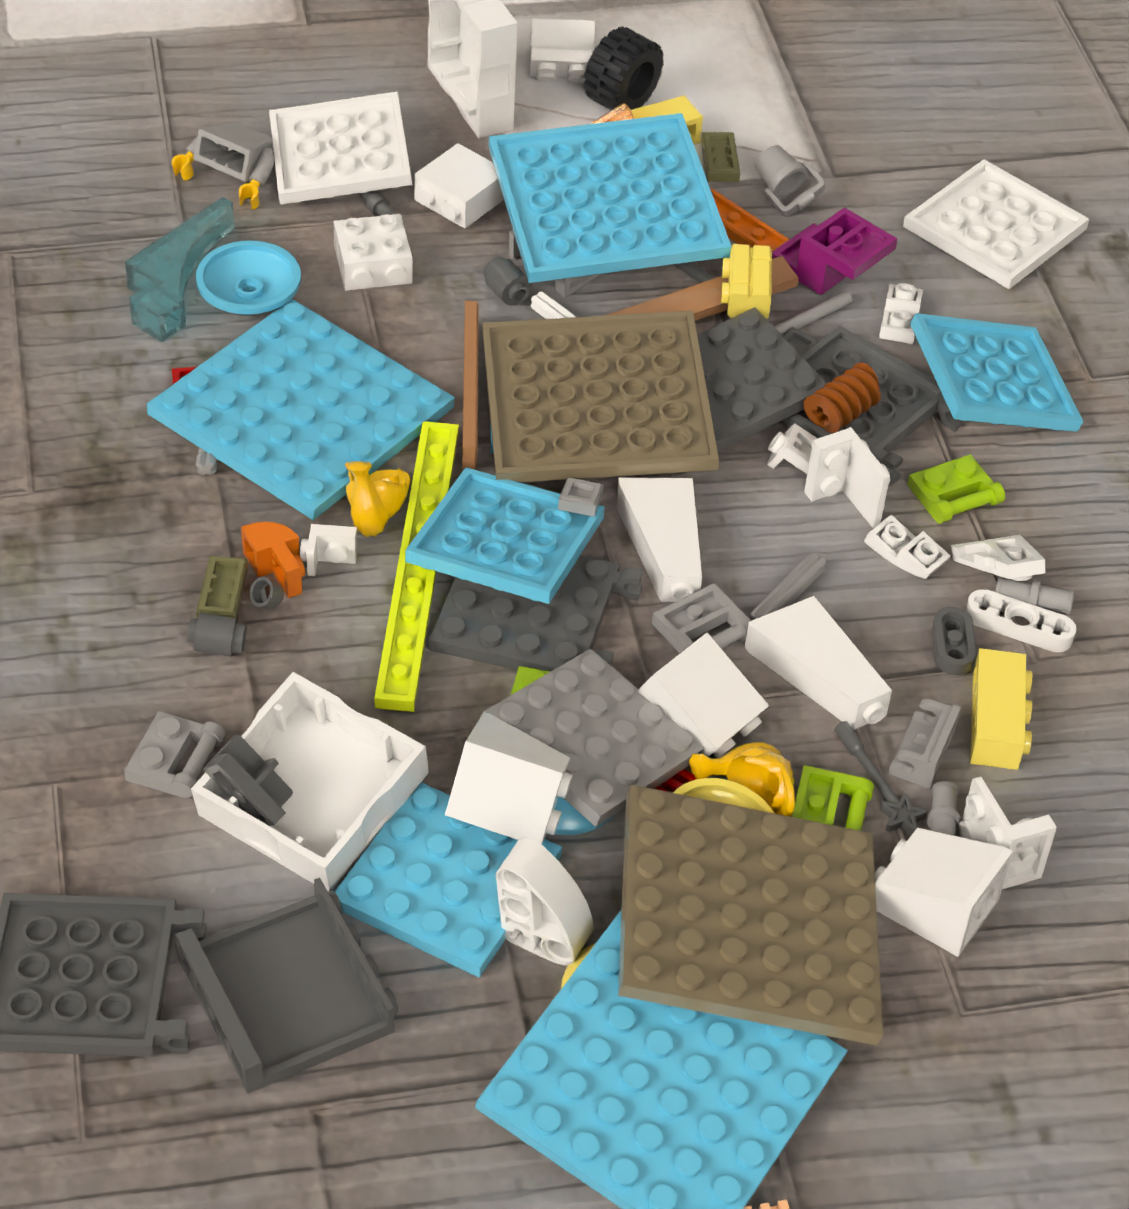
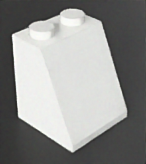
(706, 696)
(509, 782)
(942, 886)

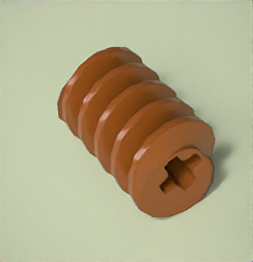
(844, 398)

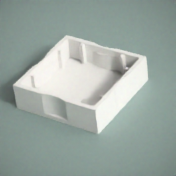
(475, 60)
(343, 776)

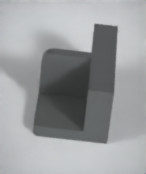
(250, 780)

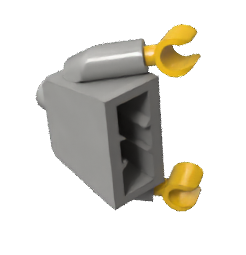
(234, 151)

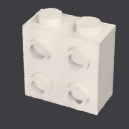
(459, 185)
(372, 252)

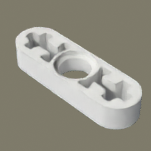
(1011, 607)

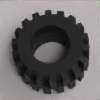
(623, 69)

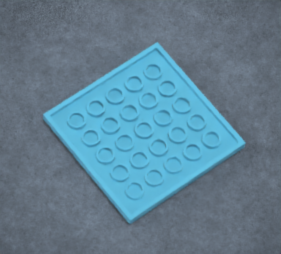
(607, 197)
(298, 405)
(654, 1095)

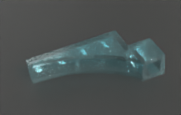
(164, 268)

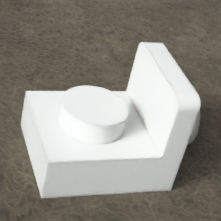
(793, 446)
(329, 544)

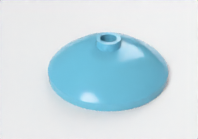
(248, 277)

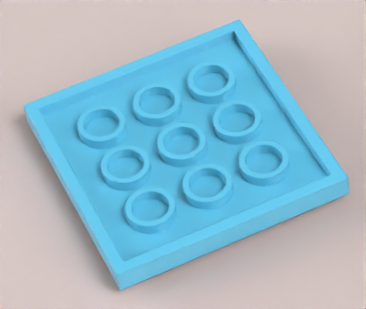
(995, 373)
(503, 536)
(433, 882)

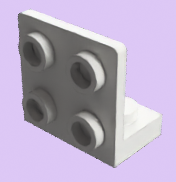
(847, 465)
(1028, 838)

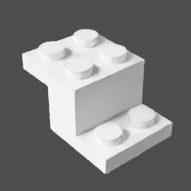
(561, 48)

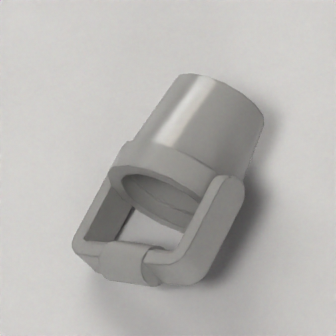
(785, 177)

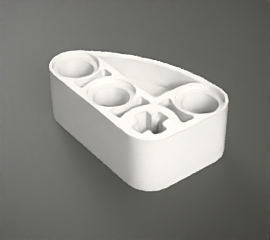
(542, 904)

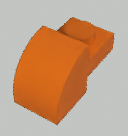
(274, 550)

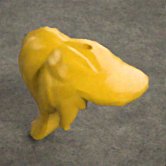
(374, 496)
(755, 767)

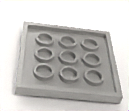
(605, 730)

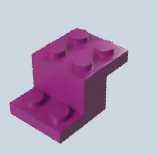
(835, 250)

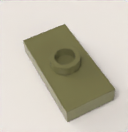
(720, 157)
(223, 586)

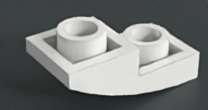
(900, 307)
(900, 547)

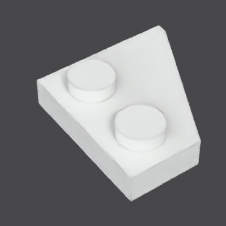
(1004, 556)

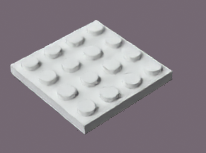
(339, 148)
(996, 223)

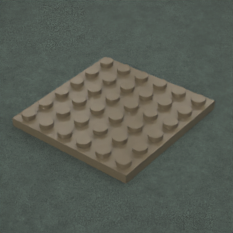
(598, 397)
(749, 916)

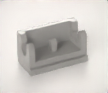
(925, 743)

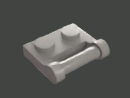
(699, 614)
(163, 750)

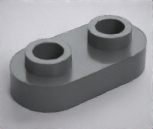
(954, 648)

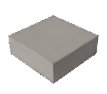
(581, 497)

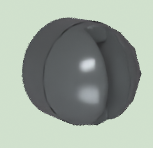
(265, 596)

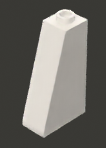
(664, 532)
(820, 661)

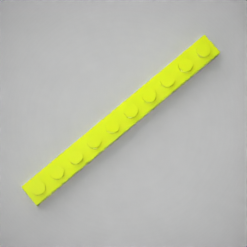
(413, 584)

